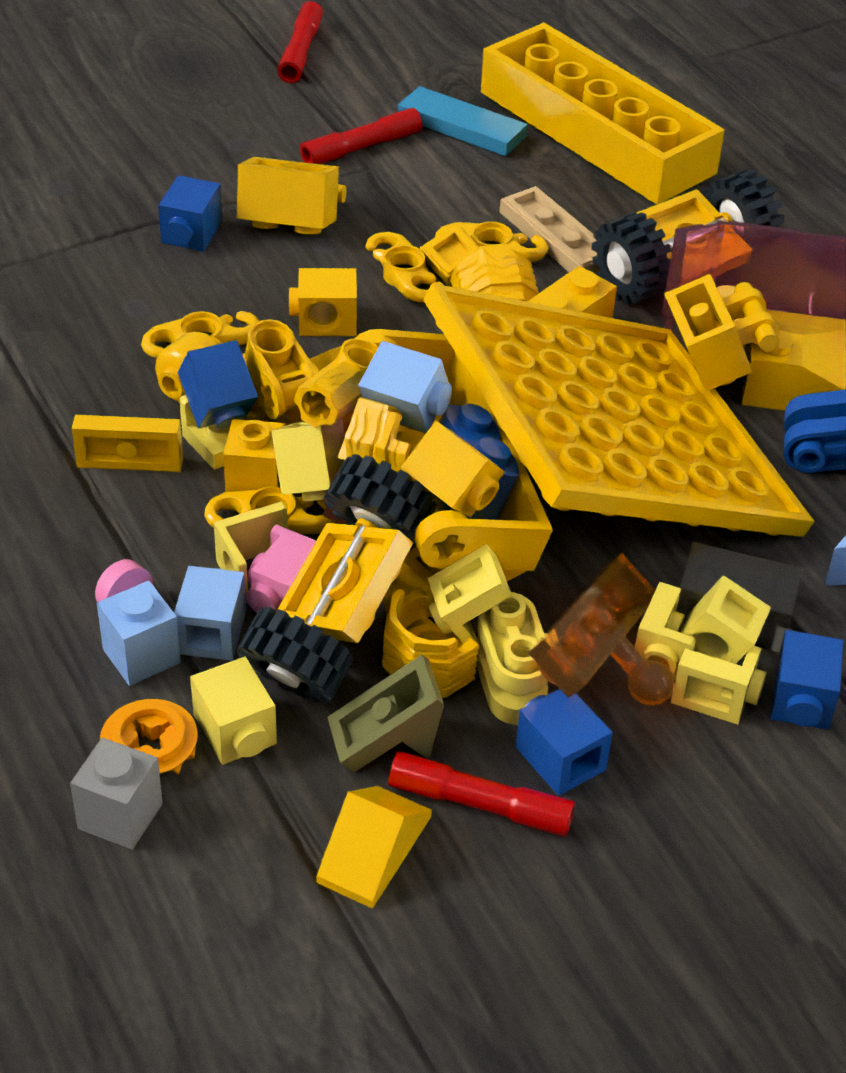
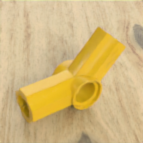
(335, 388)

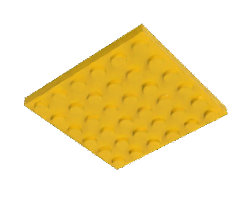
(613, 416)

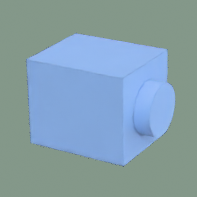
(408, 382)
(211, 612)
(139, 632)

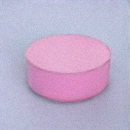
(120, 577)

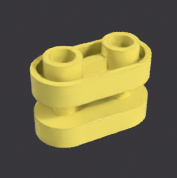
(503, 661)

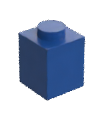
(190, 213)
(217, 384)
(807, 679)
(563, 740)

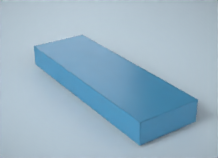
(465, 121)

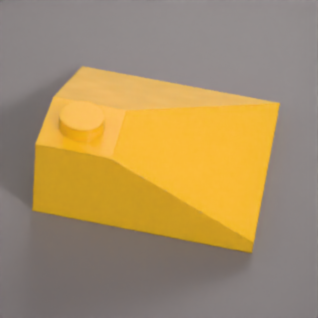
(805, 362)

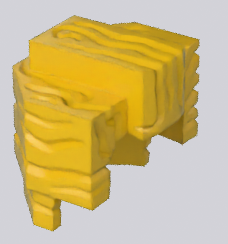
(496, 272)
(377, 434)
(411, 634)

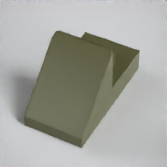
(394, 711)

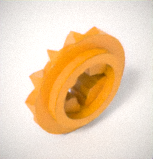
(155, 720)

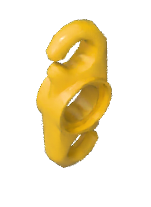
(502, 234)
(401, 253)
(198, 322)
(250, 500)

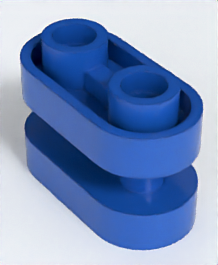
(816, 432)

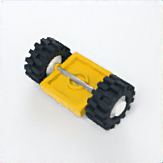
(638, 246)
(339, 580)

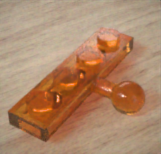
(597, 628)

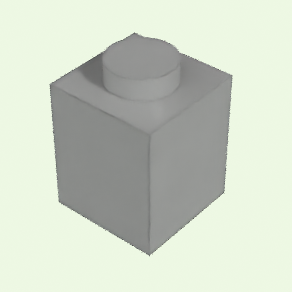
(117, 793)

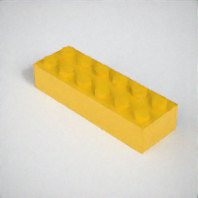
(602, 112)

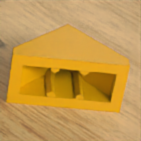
(370, 843)

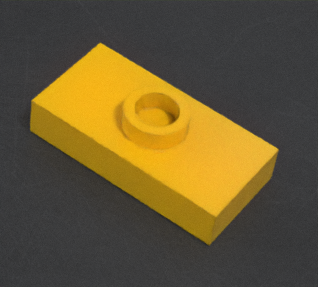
(127, 443)

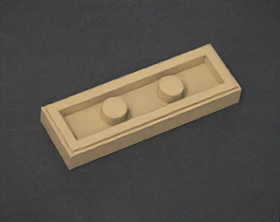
(539, 215)

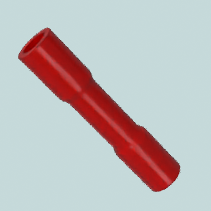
(295, 53)
(383, 130)
(518, 804)

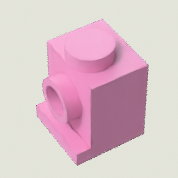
(277, 568)

